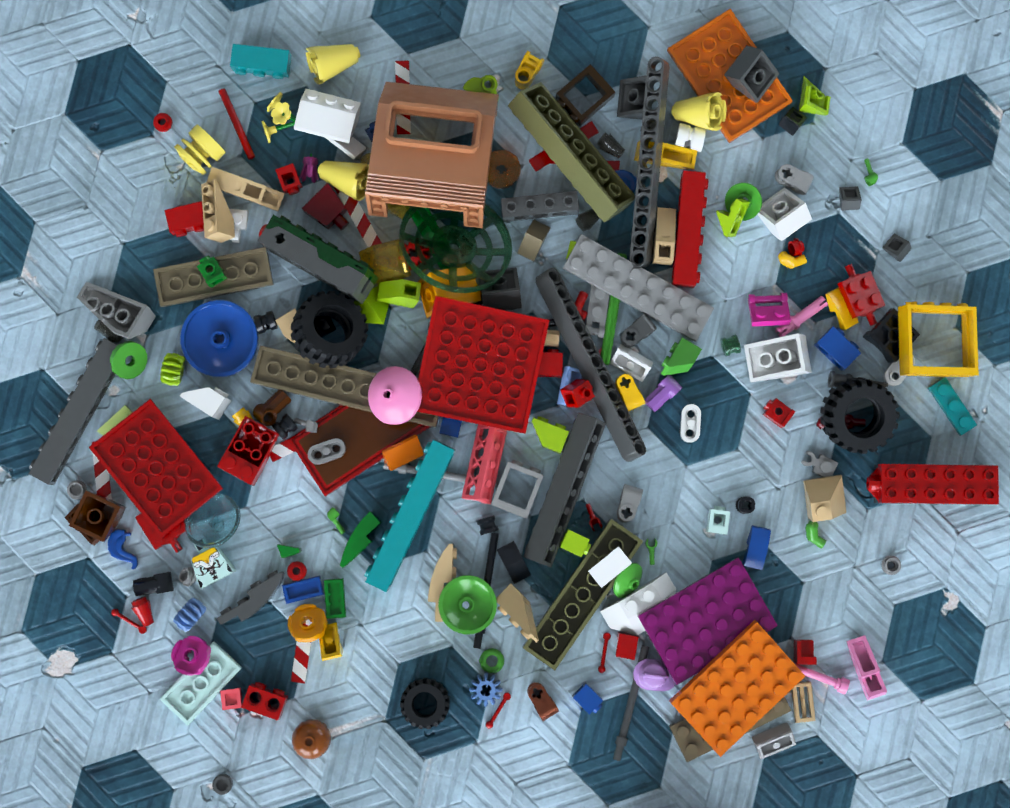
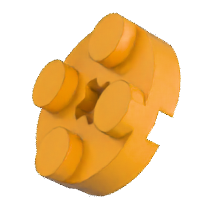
(314, 630)

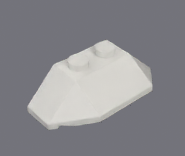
(624, 612)

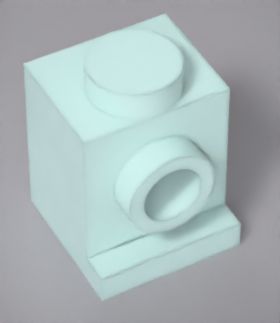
(722, 527)

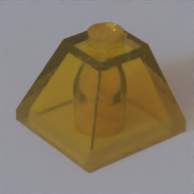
(386, 261)

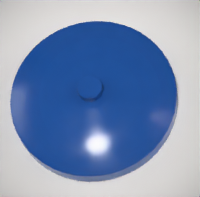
(219, 338)

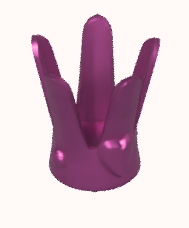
(309, 168)

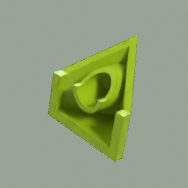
(813, 100)
(374, 310)

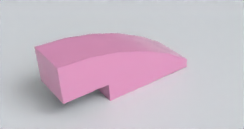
(866, 668)

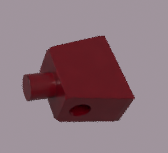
(326, 208)

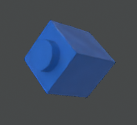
(588, 699)

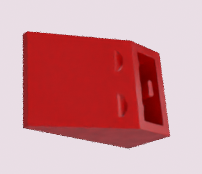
(248, 451)

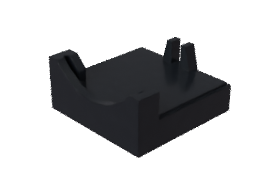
(886, 336)

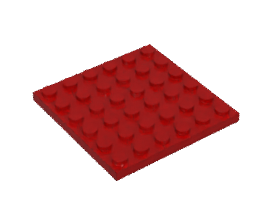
(481, 364)

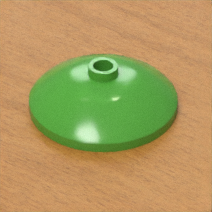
(481, 604)

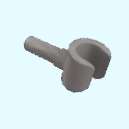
(310, 425)

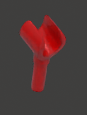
(593, 519)

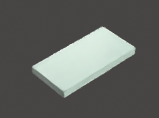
(193, 693)

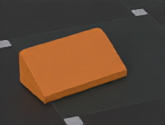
(402, 453)

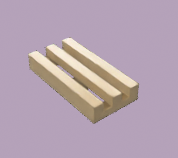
(801, 685)

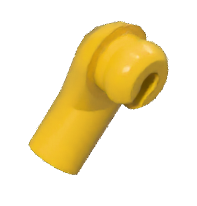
(791, 262)

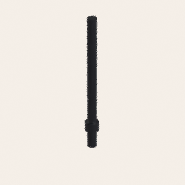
(488, 578)

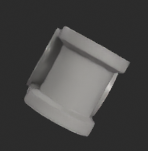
(797, 180)
(629, 499)

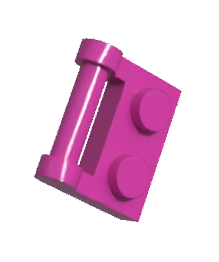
(769, 314)

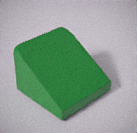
(287, 551)

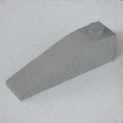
(116, 311)

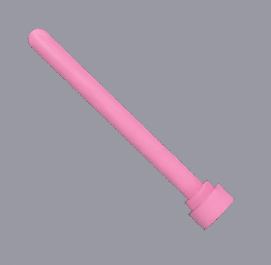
(840, 684)

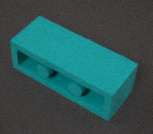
(260, 61)

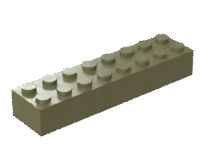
(571, 151)
(578, 598)

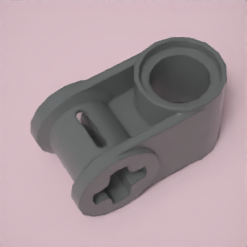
(639, 329)

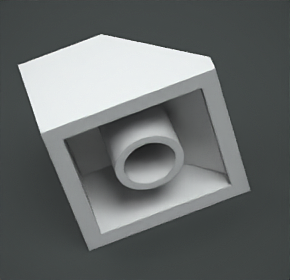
(784, 214)
(209, 400)

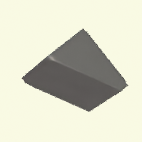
(849, 198)
(897, 247)

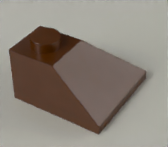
(97, 516)

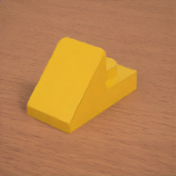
(330, 643)

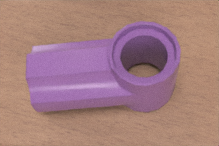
(666, 390)

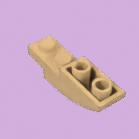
(247, 189)
(442, 574)

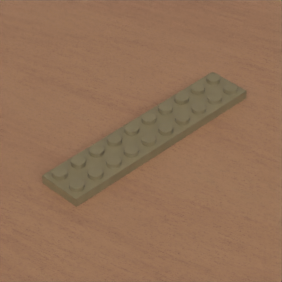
(335, 385)

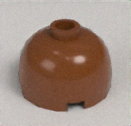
(311, 739)

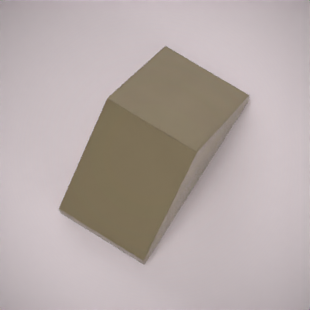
(533, 240)

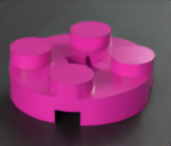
(201, 655)

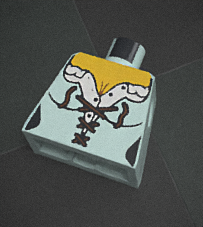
(211, 566)

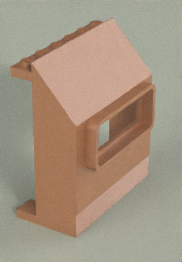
(429, 171)

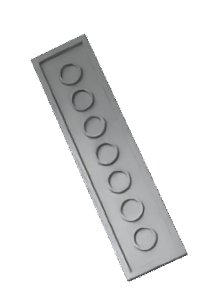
(638, 288)

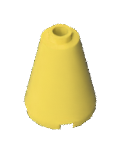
(330, 60)
(701, 111)
(346, 177)

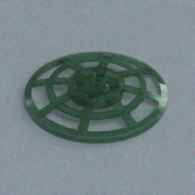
(455, 257)

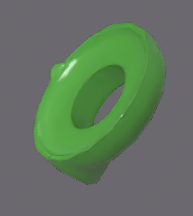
(485, 655)

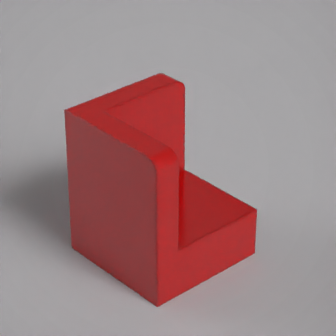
(626, 646)
(804, 652)

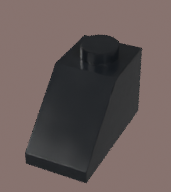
(513, 562)

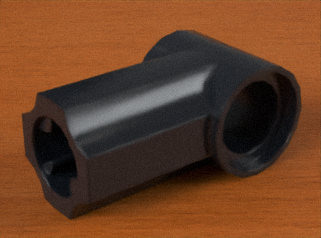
(157, 584)

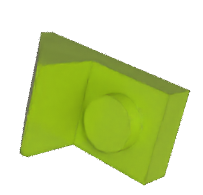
(731, 221)

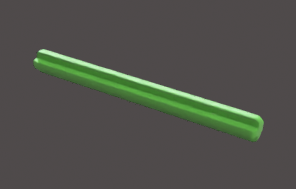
(610, 326)

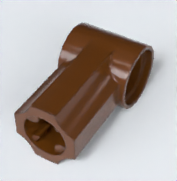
(268, 412)

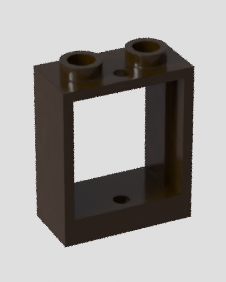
(600, 84)

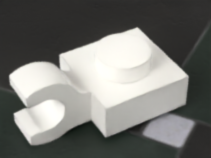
(240, 223)

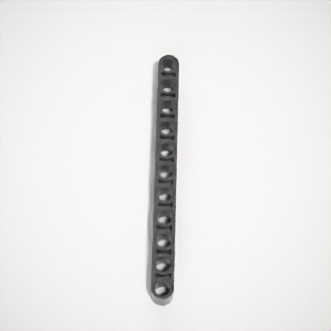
(644, 155)
(590, 364)

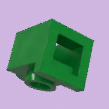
(214, 277)

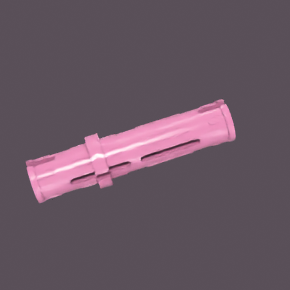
(802, 316)

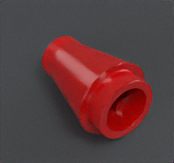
(143, 610)

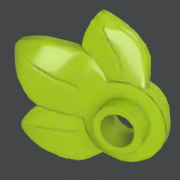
(478, 84)

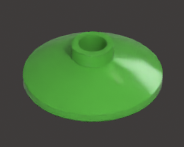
(746, 190)
(627, 580)

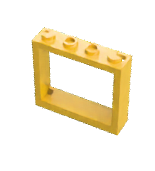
(969, 339)

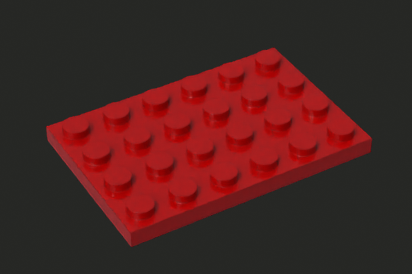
(156, 468)

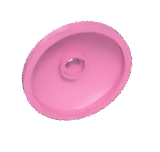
(403, 399)

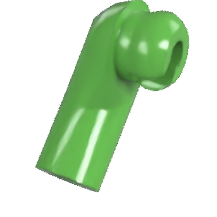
(812, 534)

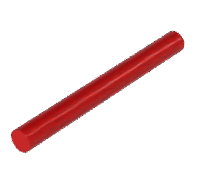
(236, 123)

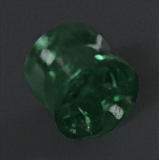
(730, 345)

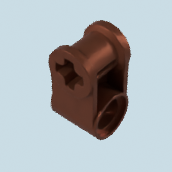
(543, 703)

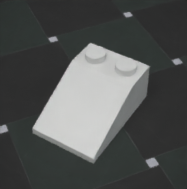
(778, 358)

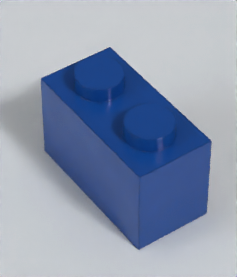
(838, 348)

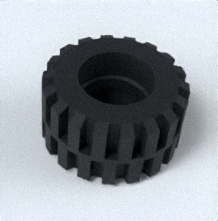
(412, 715)

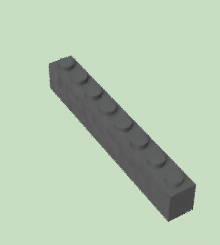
(75, 416)
(564, 489)

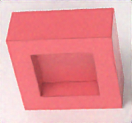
(231, 698)

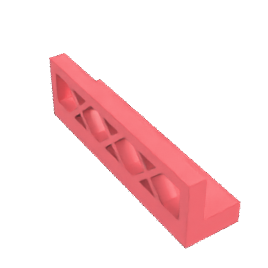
(488, 464)

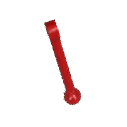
(115, 612)
(606, 636)
(489, 724)

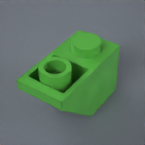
(682, 358)

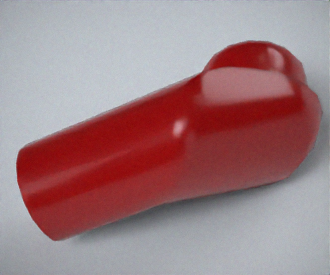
(579, 302)

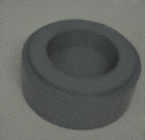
(222, 784)

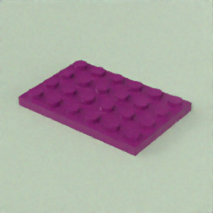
(704, 619)

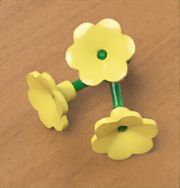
(280, 116)

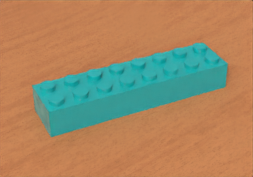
(408, 519)

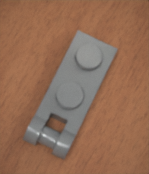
(597, 311)

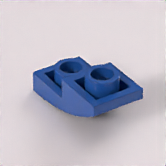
(757, 547)

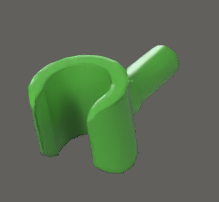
(872, 177)
(332, 514)
(651, 551)

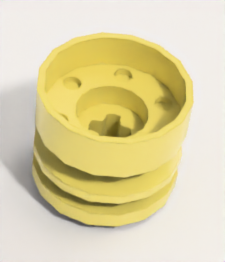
(199, 149)

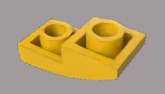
(837, 304)

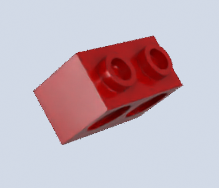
(264, 707)

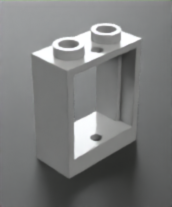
(534, 472)

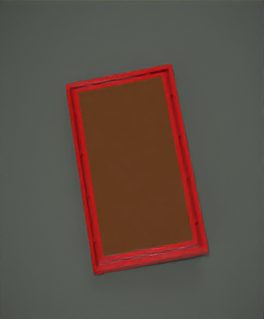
(364, 441)

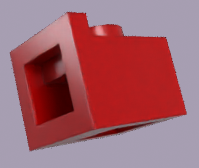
(284, 174)
(782, 419)

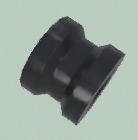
(487, 525)

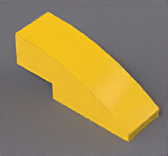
(672, 156)

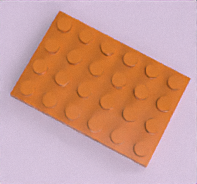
(705, 60)
(737, 688)

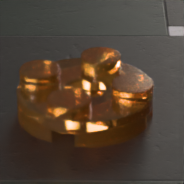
(511, 162)

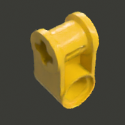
(528, 67)
(631, 395)

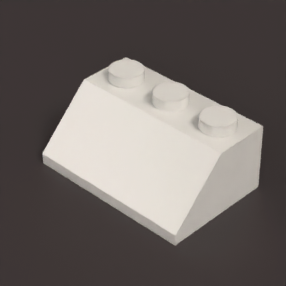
(327, 115)

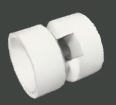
(690, 137)

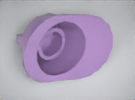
(653, 675)

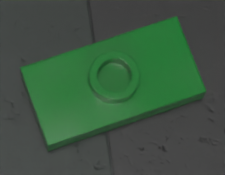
(335, 598)

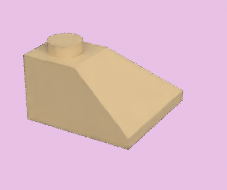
(824, 498)

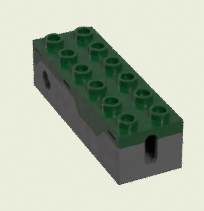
(318, 258)

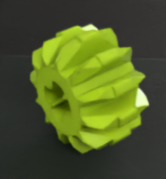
(172, 369)

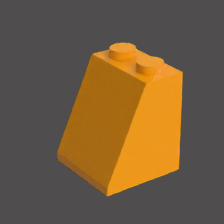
(429, 292)

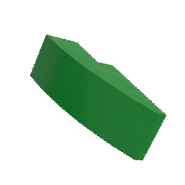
(359, 539)

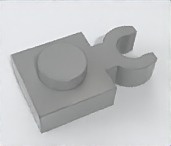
(822, 466)

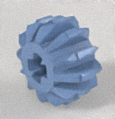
(189, 614)
(492, 690)

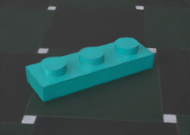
(952, 406)

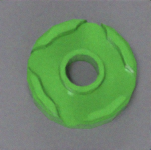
(137, 364)

